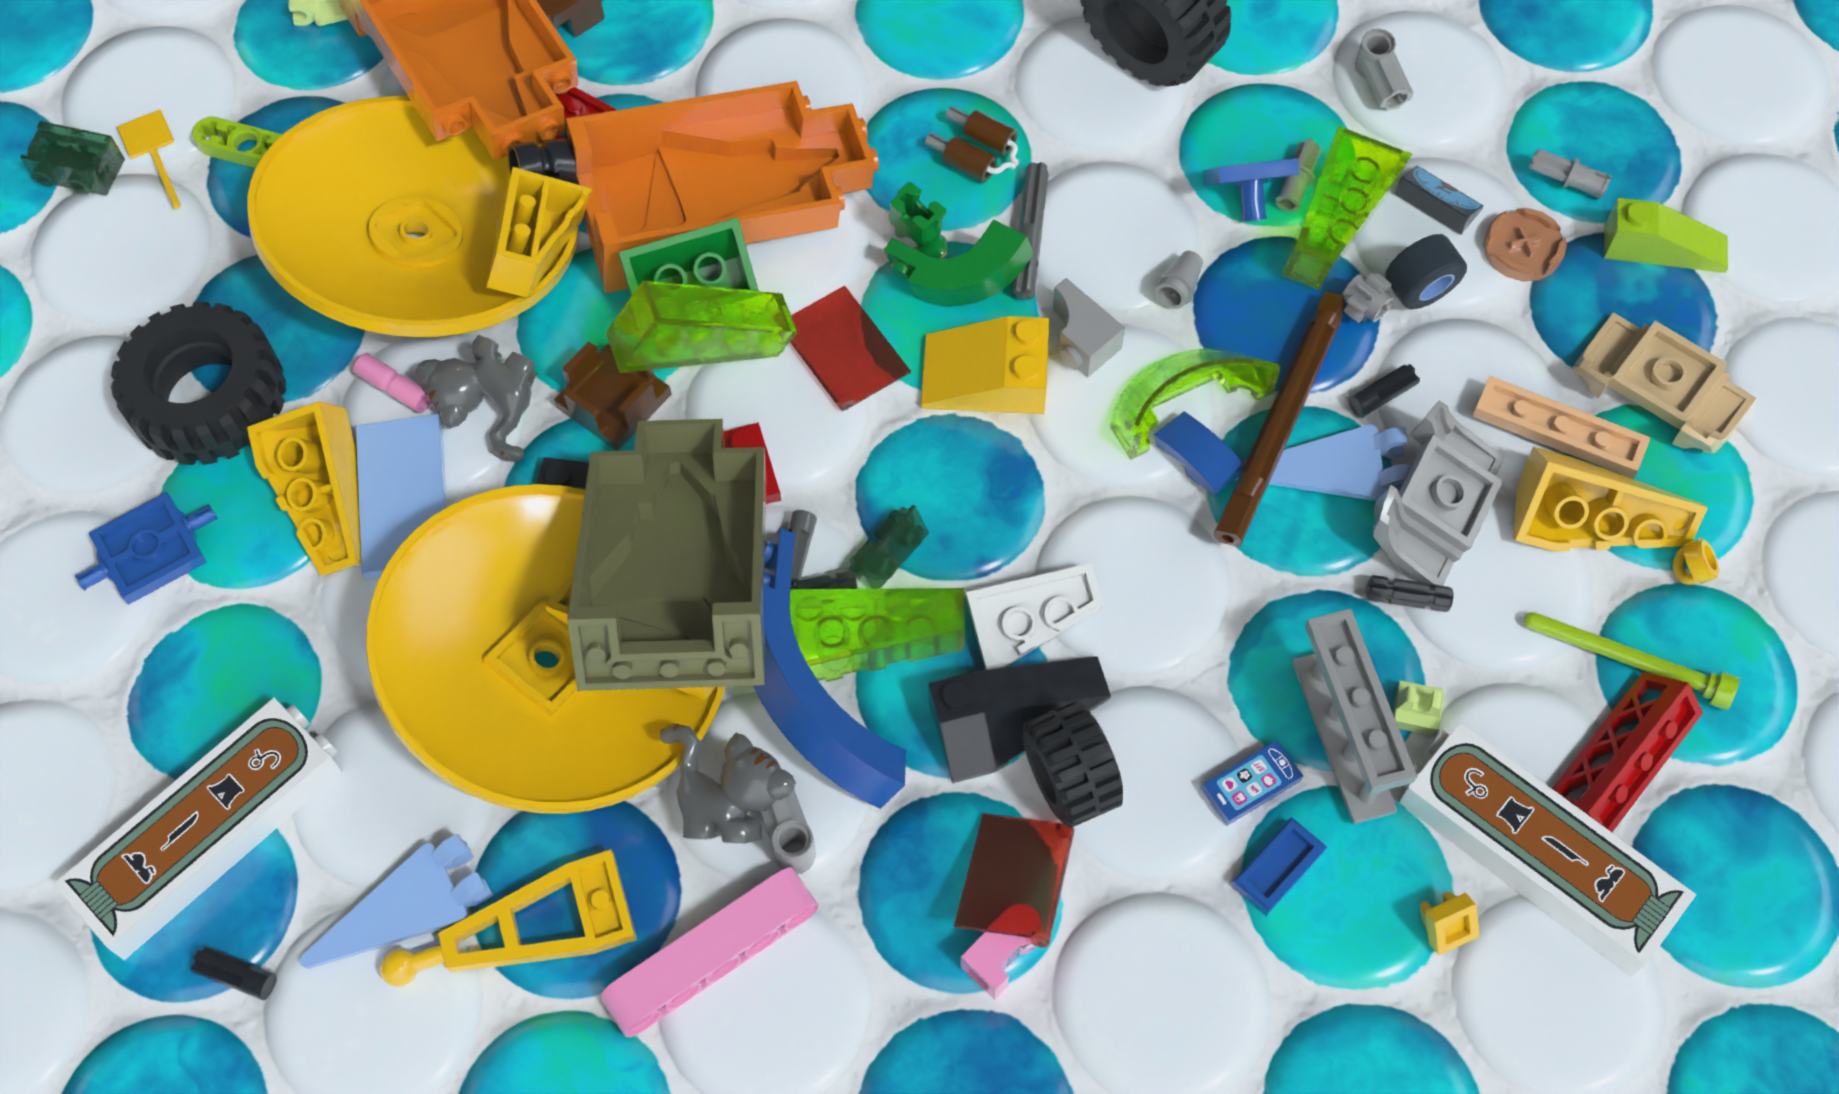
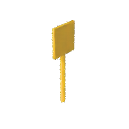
(147, 135)

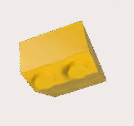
(988, 366)

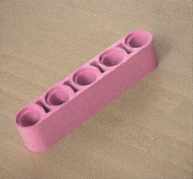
(708, 952)

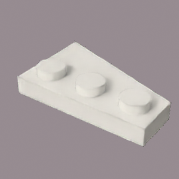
(1030, 611)

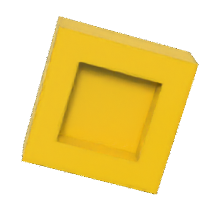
(1450, 922)

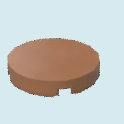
(1524, 244)

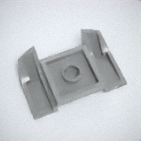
(1441, 499)

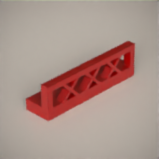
(1637, 753)

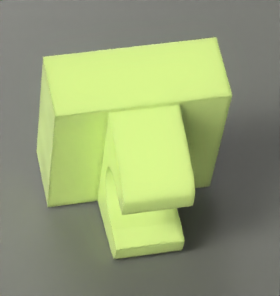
(1418, 708)

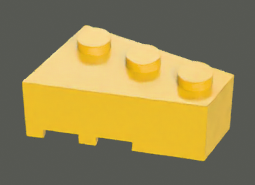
(533, 228)

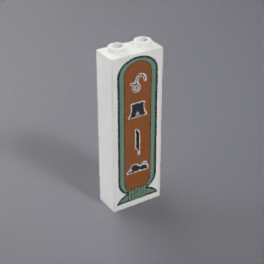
(198, 827)
(1546, 848)

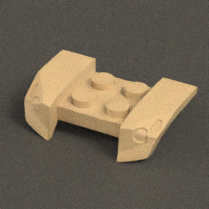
(1666, 378)

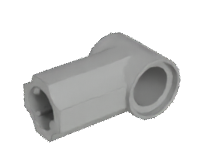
(1382, 69)
(787, 824)

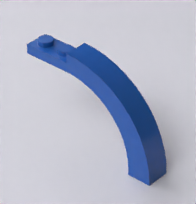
(804, 709)

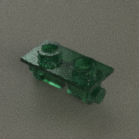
(899, 538)

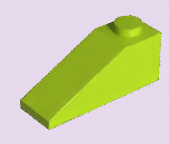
(1662, 236)

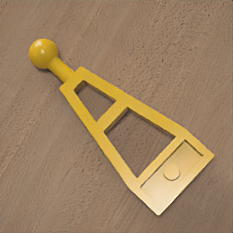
(599, 903)

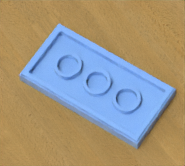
(397, 484)

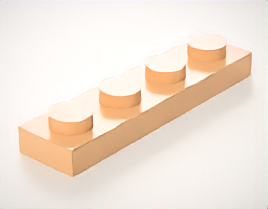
(1561, 427)

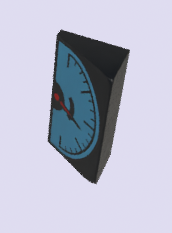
(1438, 199)

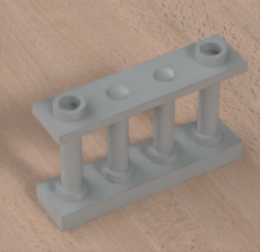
(1353, 717)

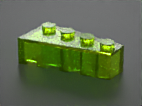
(1345, 195)
(698, 326)
(875, 627)

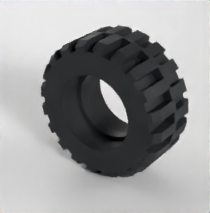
(1159, 38)
(175, 346)

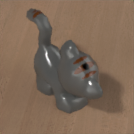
(459, 389)
(748, 780)

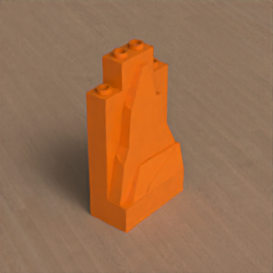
(474, 65)
(716, 160)

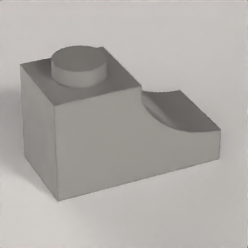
(1089, 332)

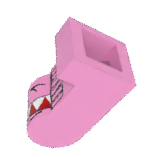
(991, 957)

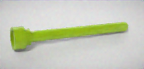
(1717, 688)

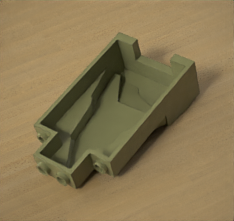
(671, 563)

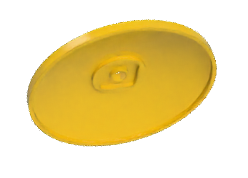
(337, 212)

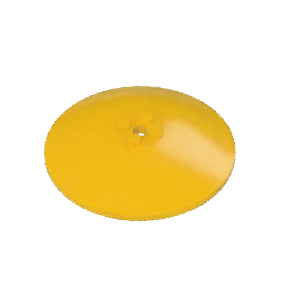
(459, 673)

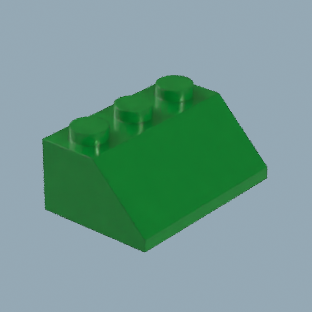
(699, 257)

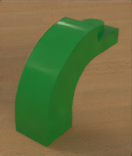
(965, 278)

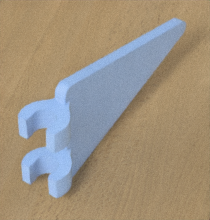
(1345, 463)
(405, 905)

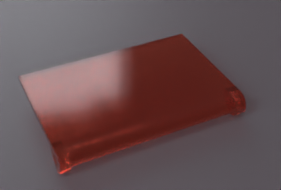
(845, 349)
(1015, 877)

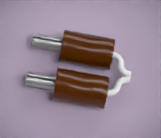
(970, 158)

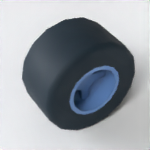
(1426, 271)

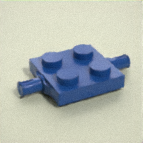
(147, 548)

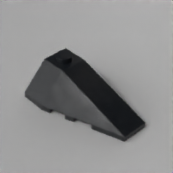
(985, 710)

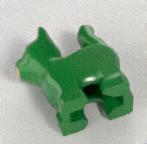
(918, 222)

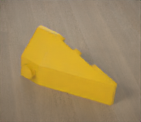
(314, 473)
(1581, 505)

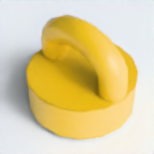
(1700, 561)

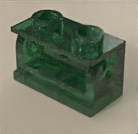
(73, 159)

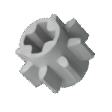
(1367, 297)

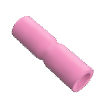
(389, 380)

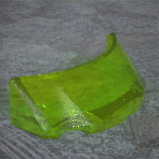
(1178, 375)

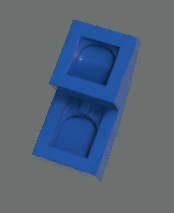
(1201, 451)

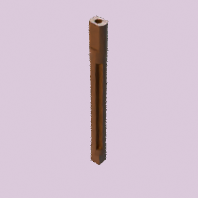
(1280, 421)

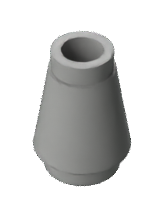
(1178, 281)

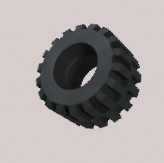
(1073, 763)

